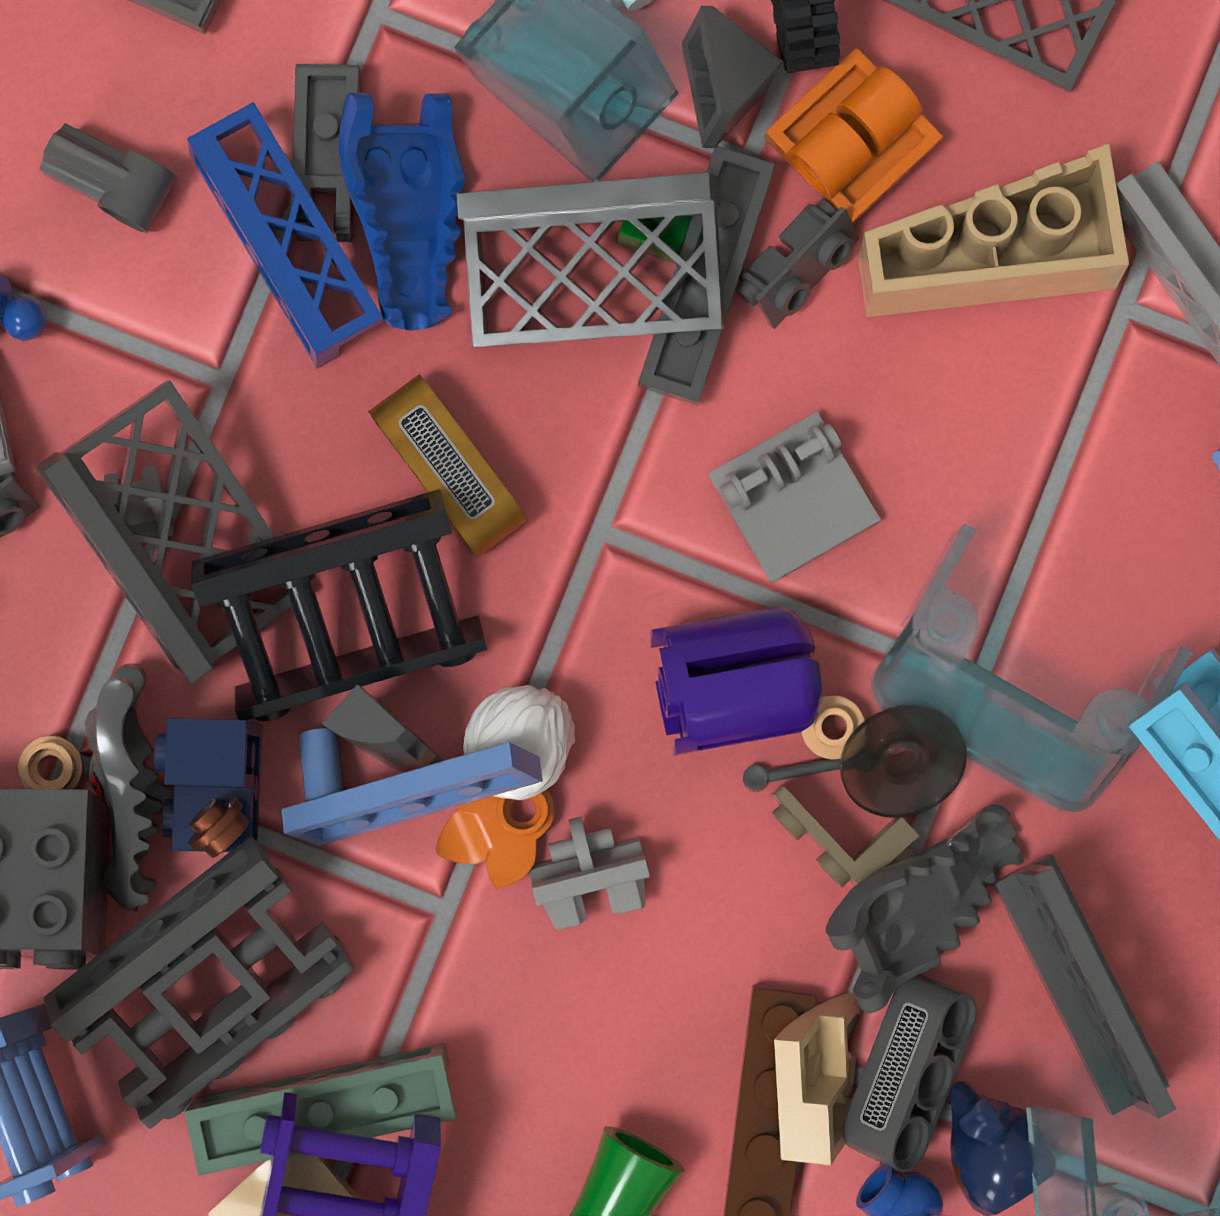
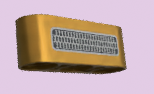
(448, 461)

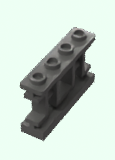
(170, 946)

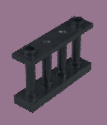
(292, 565)

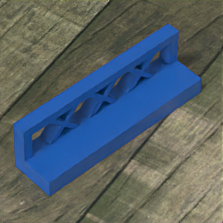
(262, 245)

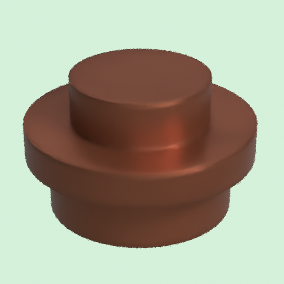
(217, 826)

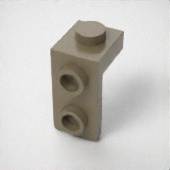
(881, 851)

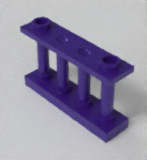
(409, 1158)

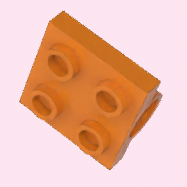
(854, 134)

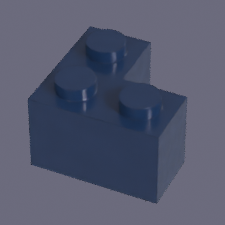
(204, 763)

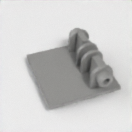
(794, 496)

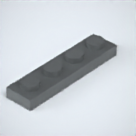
(681, 361)

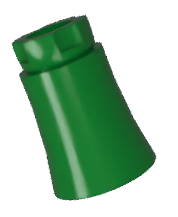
(626, 1177)

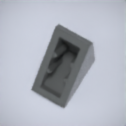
(725, 73)

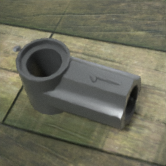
(122, 184)

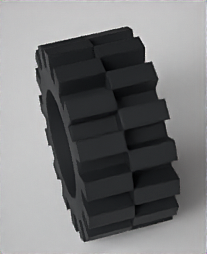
(807, 33)

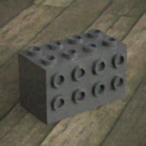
(52, 877)

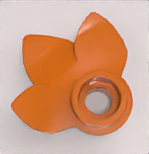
(490, 834)

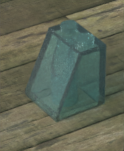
(571, 75)

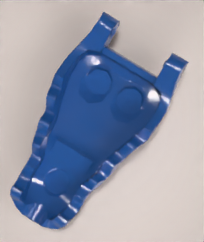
(406, 198)

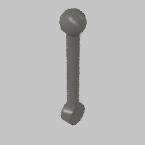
(756, 777)

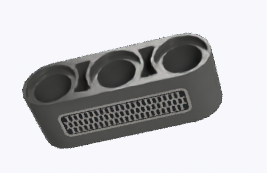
(909, 1072)

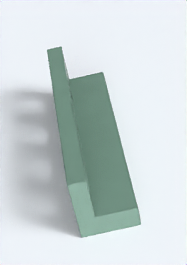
(352, 1099)

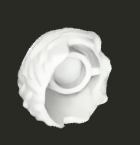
(530, 720)

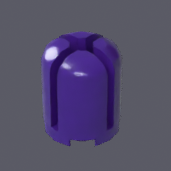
(737, 679)

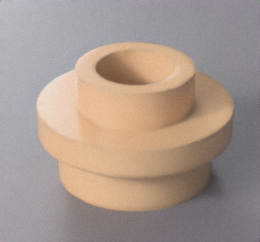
(813, 735)
(38, 751)

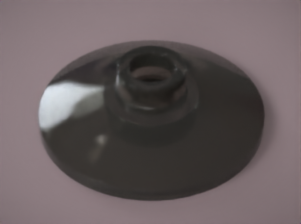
(908, 780)

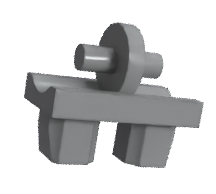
(585, 866)

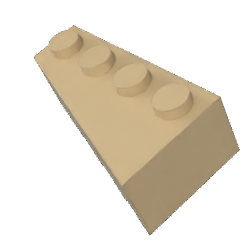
(1003, 244)

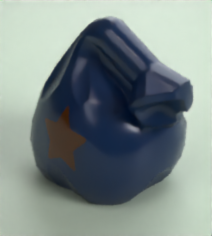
(989, 1150)

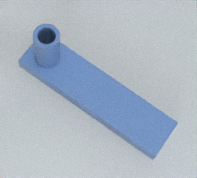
(340, 814)

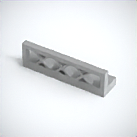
(1174, 248)

